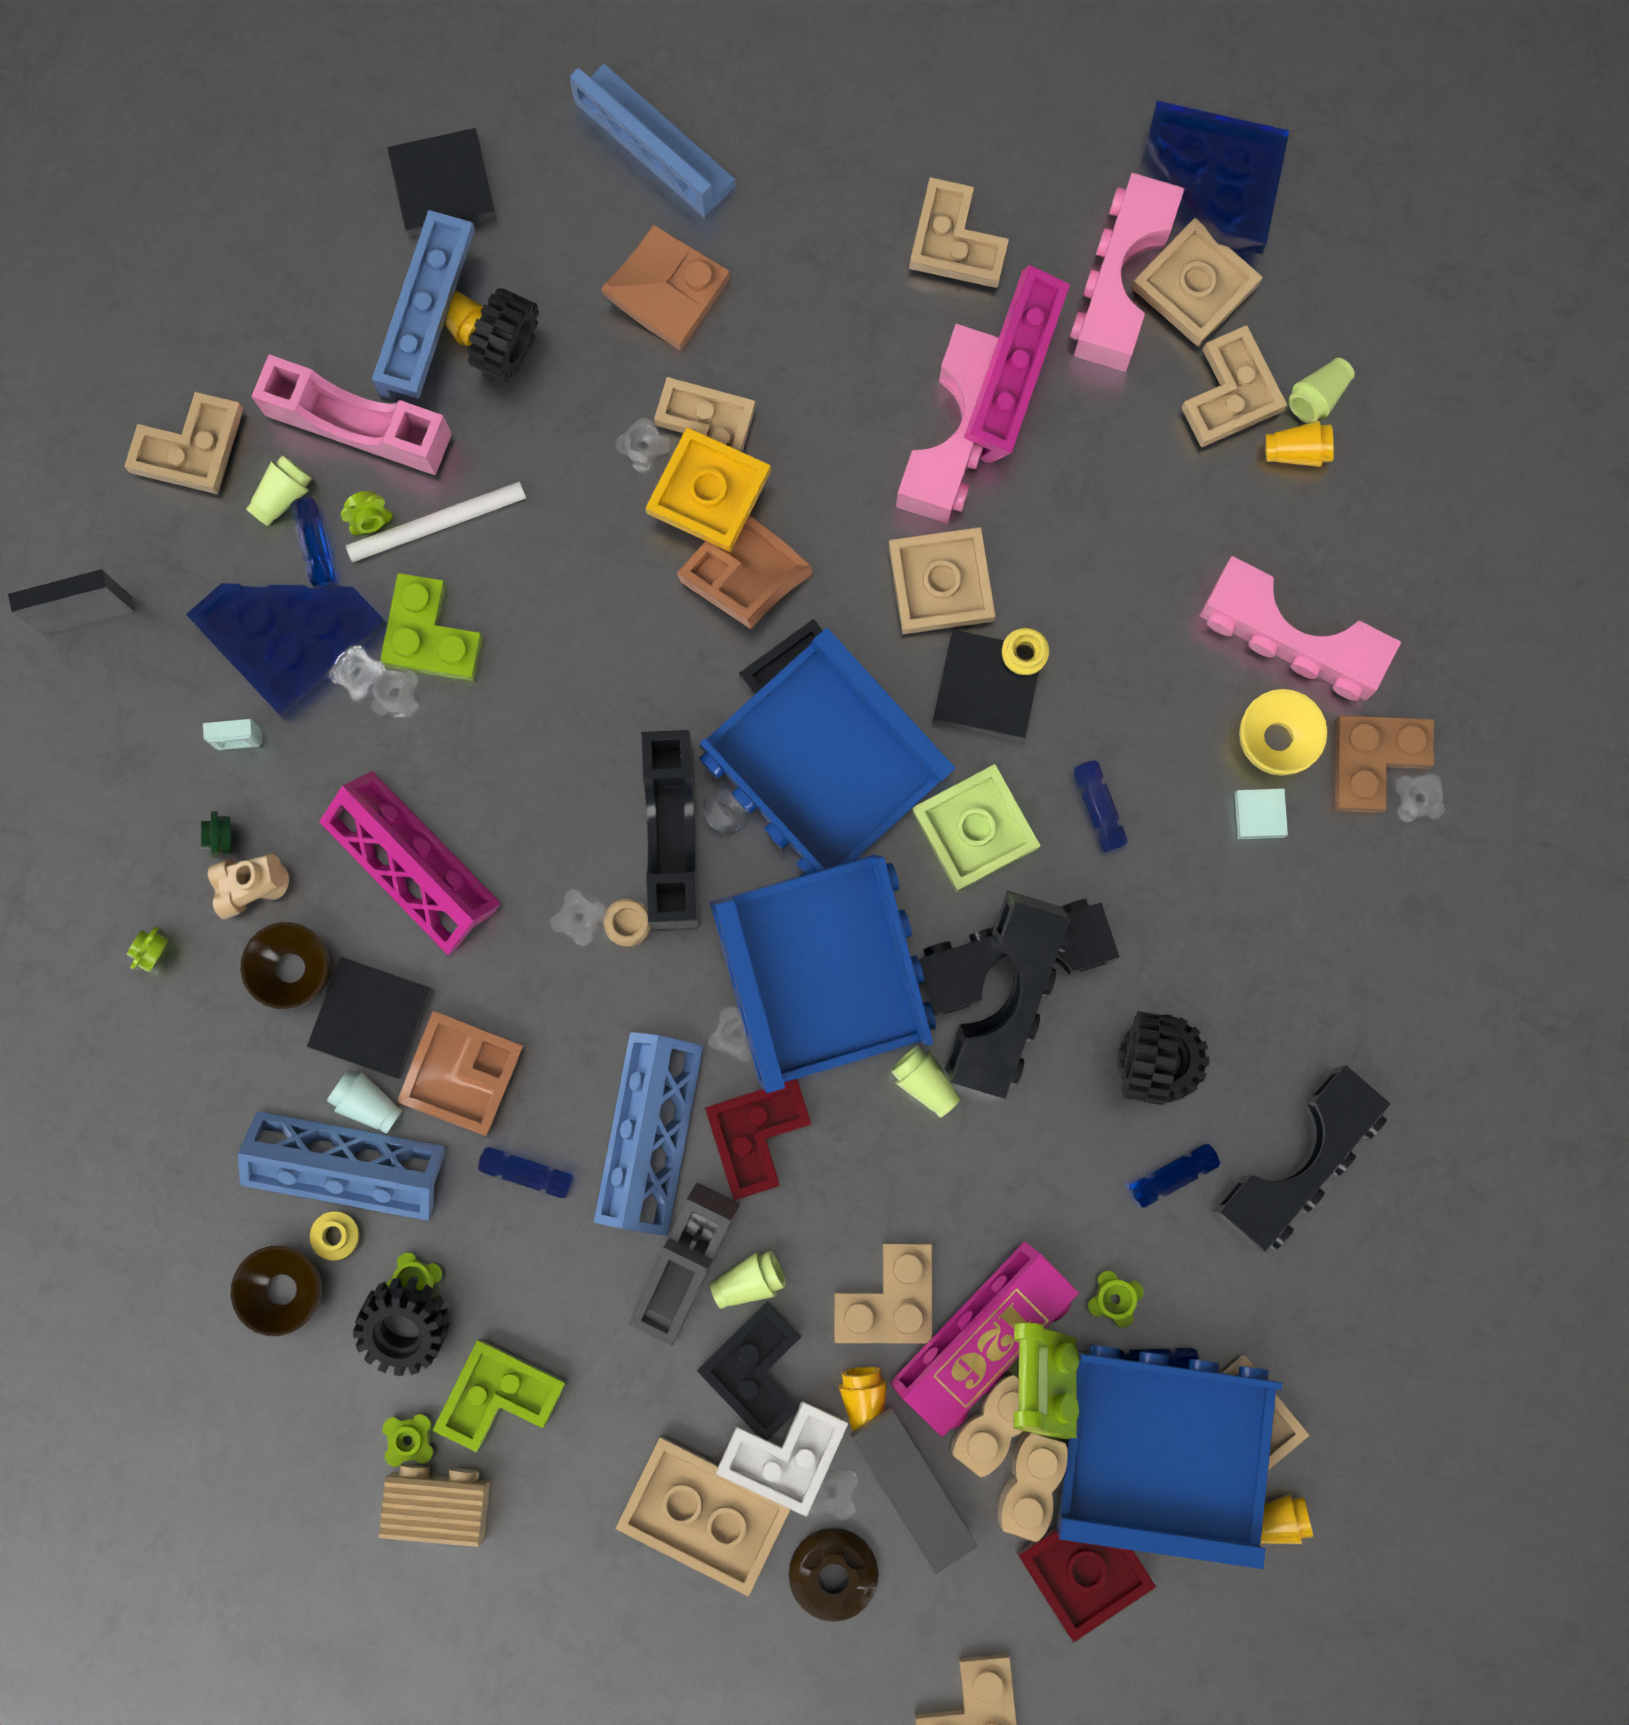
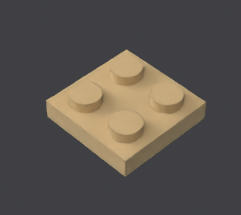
(1196, 282)
(941, 580)

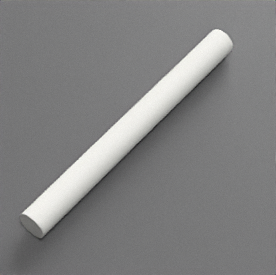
(435, 521)

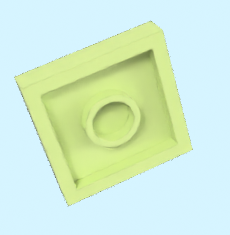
(975, 828)

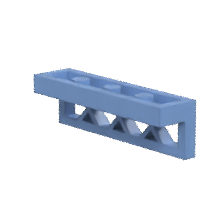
(652, 138)
(422, 306)
(640, 1131)
(337, 1174)

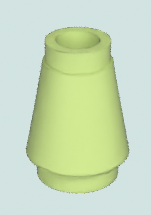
(1319, 392)
(278, 489)
(925, 1080)
(749, 1281)

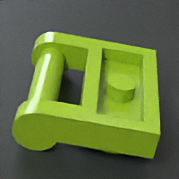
(1046, 1382)

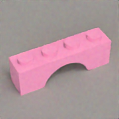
(1142, 224)
(316, 405)
(936, 475)
(1246, 607)

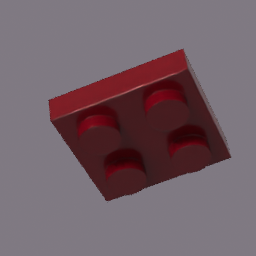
(1085, 1580)

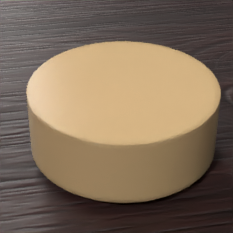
(627, 923)

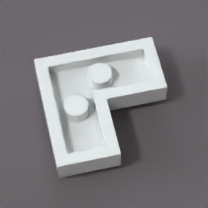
(789, 1472)

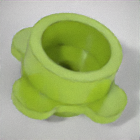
(365, 512)
(147, 949)
(410, 1266)
(1129, 1295)
(418, 1450)

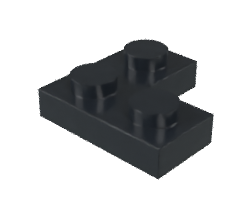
(741, 1371)

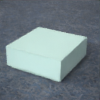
(233, 734)
(1261, 813)

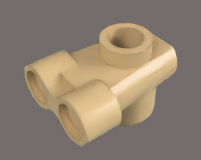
(245, 882)

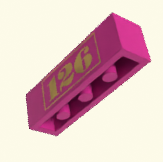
(979, 1339)

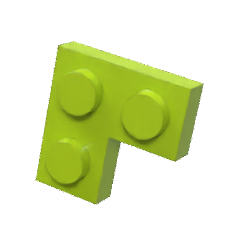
(415, 639)
(492, 1382)

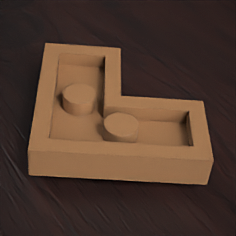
(1370, 745)

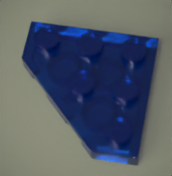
(1225, 168)
(285, 634)

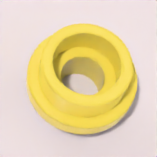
(1032, 639)
(349, 1239)

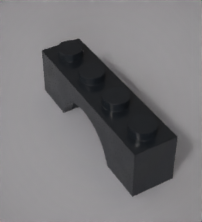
(670, 829)
(957, 974)
(990, 1050)
(1342, 1114)

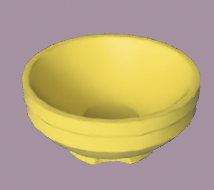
(1298, 716)

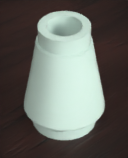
(364, 1102)

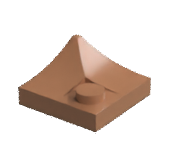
(667, 286)
(748, 577)
(459, 1073)

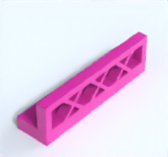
(1016, 363)
(411, 853)

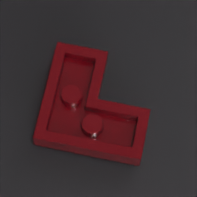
(742, 1130)

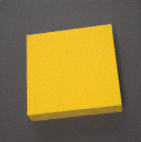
(708, 489)

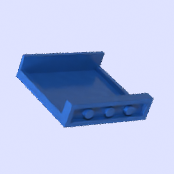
(825, 757)
(823, 970)
(1169, 1458)

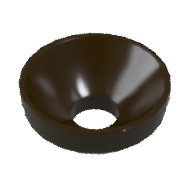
(262, 961)
(252, 1295)
(826, 1548)

